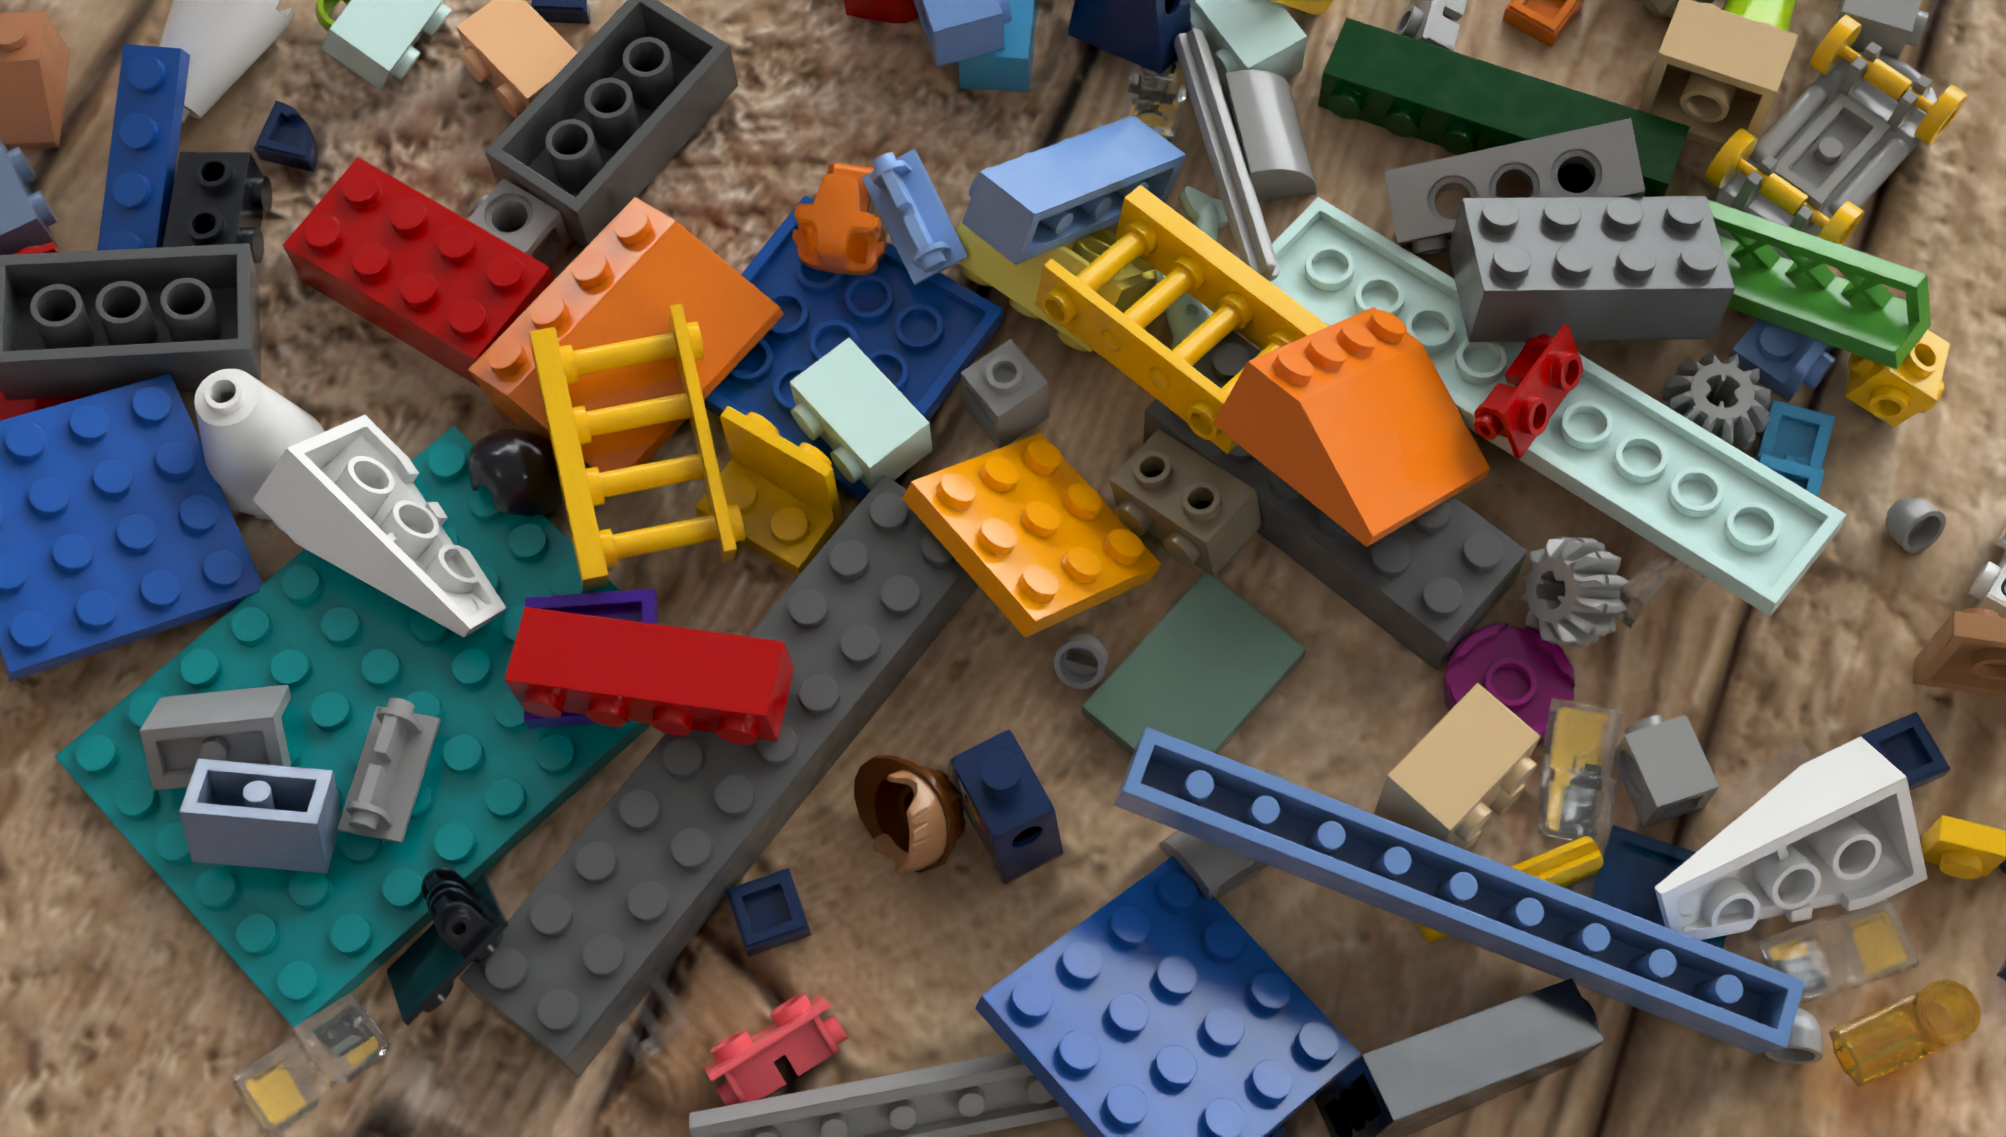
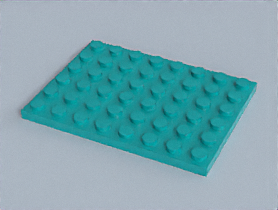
(342, 656)

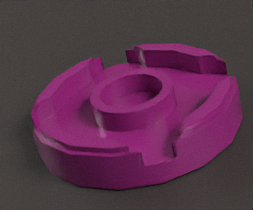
(1514, 669)

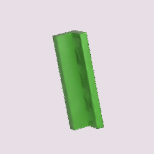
(1815, 302)

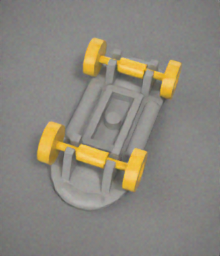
(1833, 140)

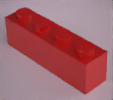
(650, 675)

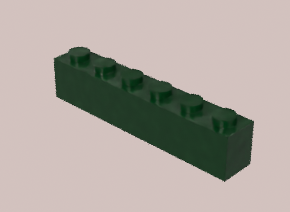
(1477, 104)

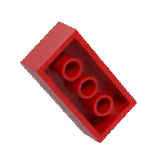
(414, 267)

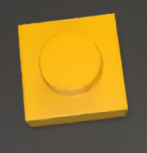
(1964, 847)

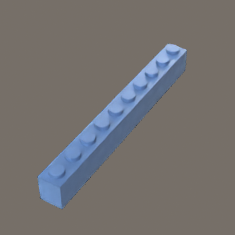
(1460, 893)

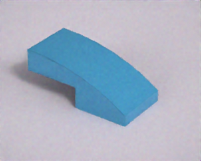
(1796, 444)

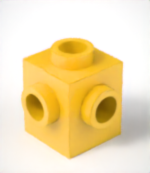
(1904, 391)

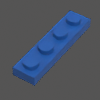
(143, 147)

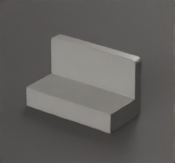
(214, 726)

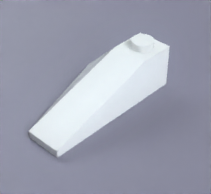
(358, 507)
(1815, 841)

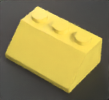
(1022, 280)

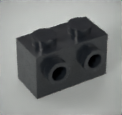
(218, 201)

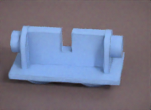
(913, 215)

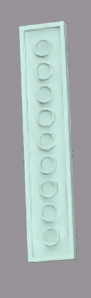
(1603, 440)

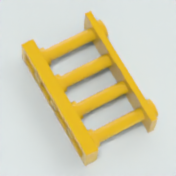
(1192, 266)
(575, 426)

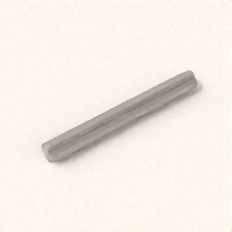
(1225, 154)

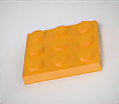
(1031, 533)

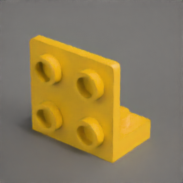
(781, 491)

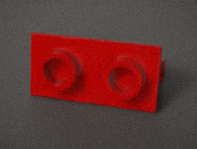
(1544, 376)

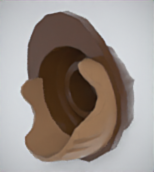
(909, 812)

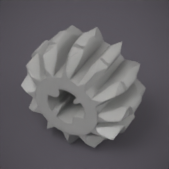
(1739, 401)
(1573, 591)

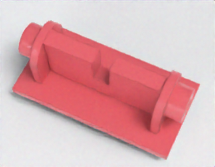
(794, 1033)

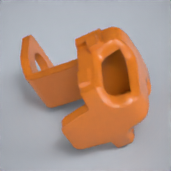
(837, 229)

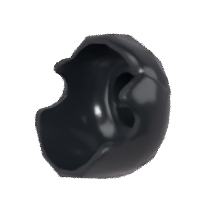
(517, 471)

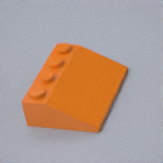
(624, 293)
(1355, 424)

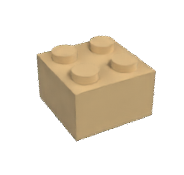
(1717, 72)
(1461, 771)

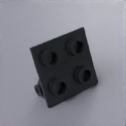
(464, 931)

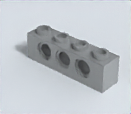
(1603, 149)

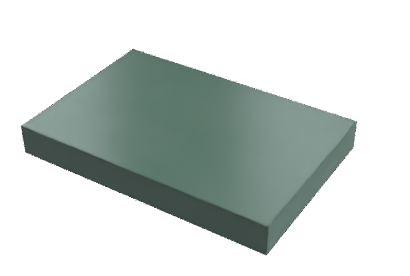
(1196, 672)

